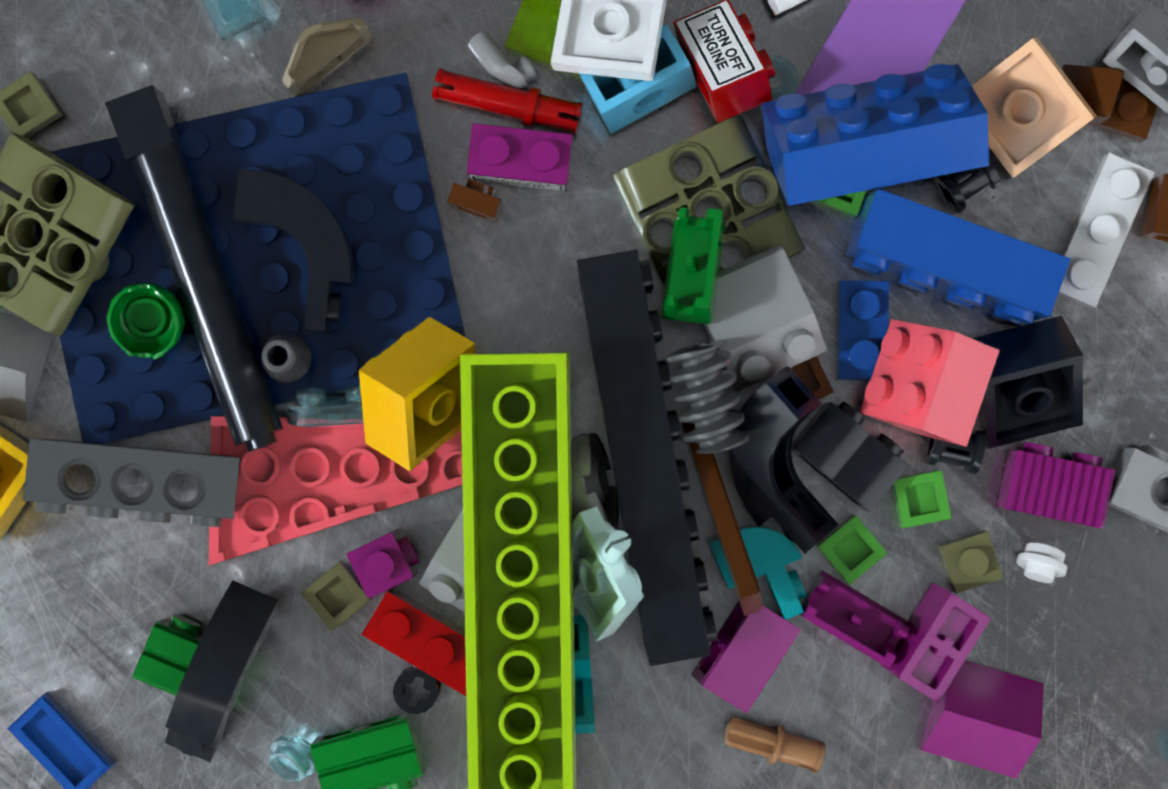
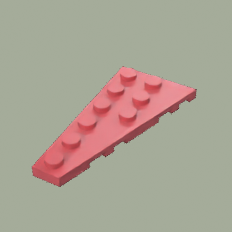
(316, 482)

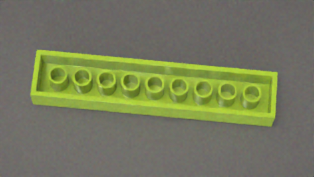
(518, 570)

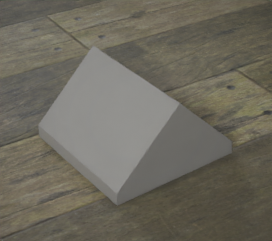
(21, 365)

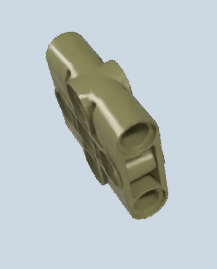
(718, 153)
(47, 268)

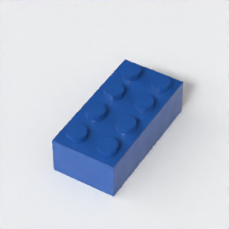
(875, 133)
(956, 258)

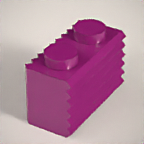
(1056, 487)

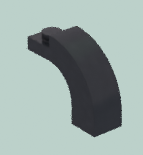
(285, 205)
(765, 466)
(218, 670)

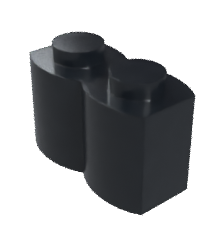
(850, 456)

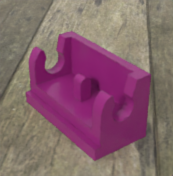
(854, 618)
(938, 641)
(745, 655)

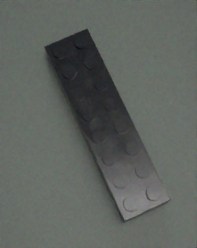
(643, 456)

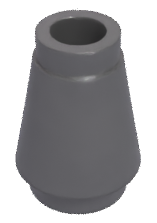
(297, 362)

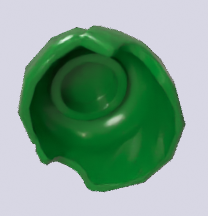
(145, 320)

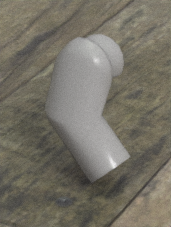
(499, 65)

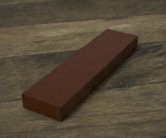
(726, 527)

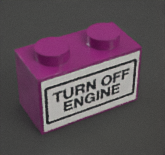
(519, 157)

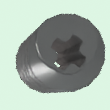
(708, 397)

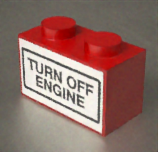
(725, 60)

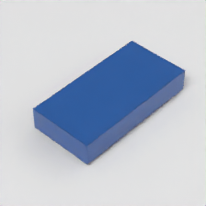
(60, 744)

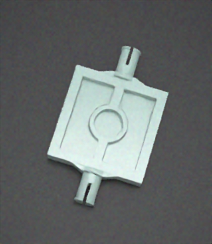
(602, 580)

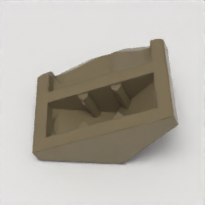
(322, 50)

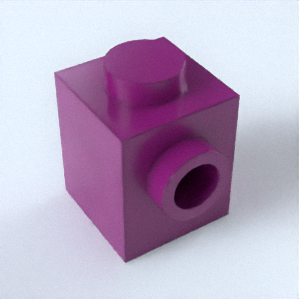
(384, 563)

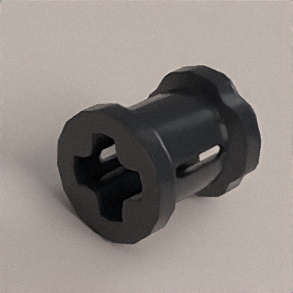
(965, 185)
(958, 455)
(402, 693)

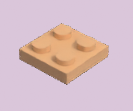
(1029, 106)

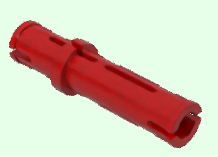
(508, 101)

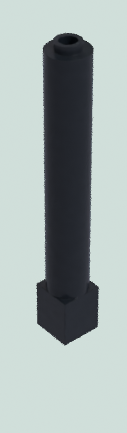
(154, 150)

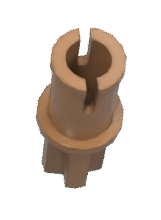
(775, 744)

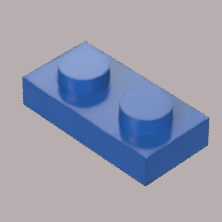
(860, 327)

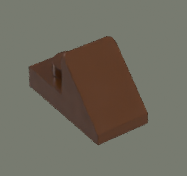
(1115, 101)

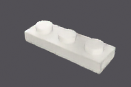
(1102, 228)

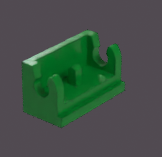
(693, 267)

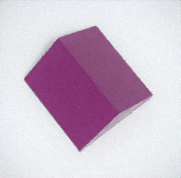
(987, 719)

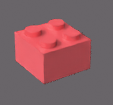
(929, 381)

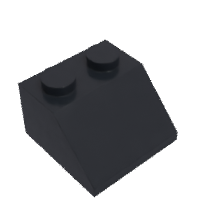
(1033, 383)

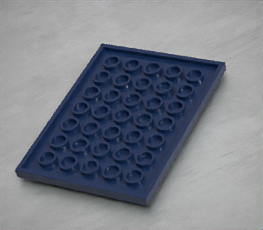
(351, 150)

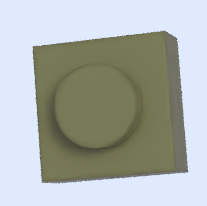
(27, 106)
(970, 561)
(336, 595)

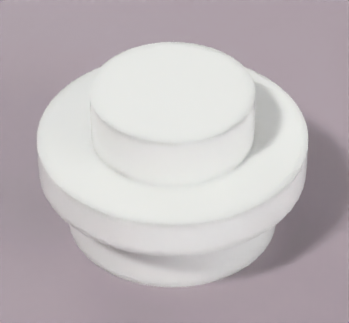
(1042, 562)

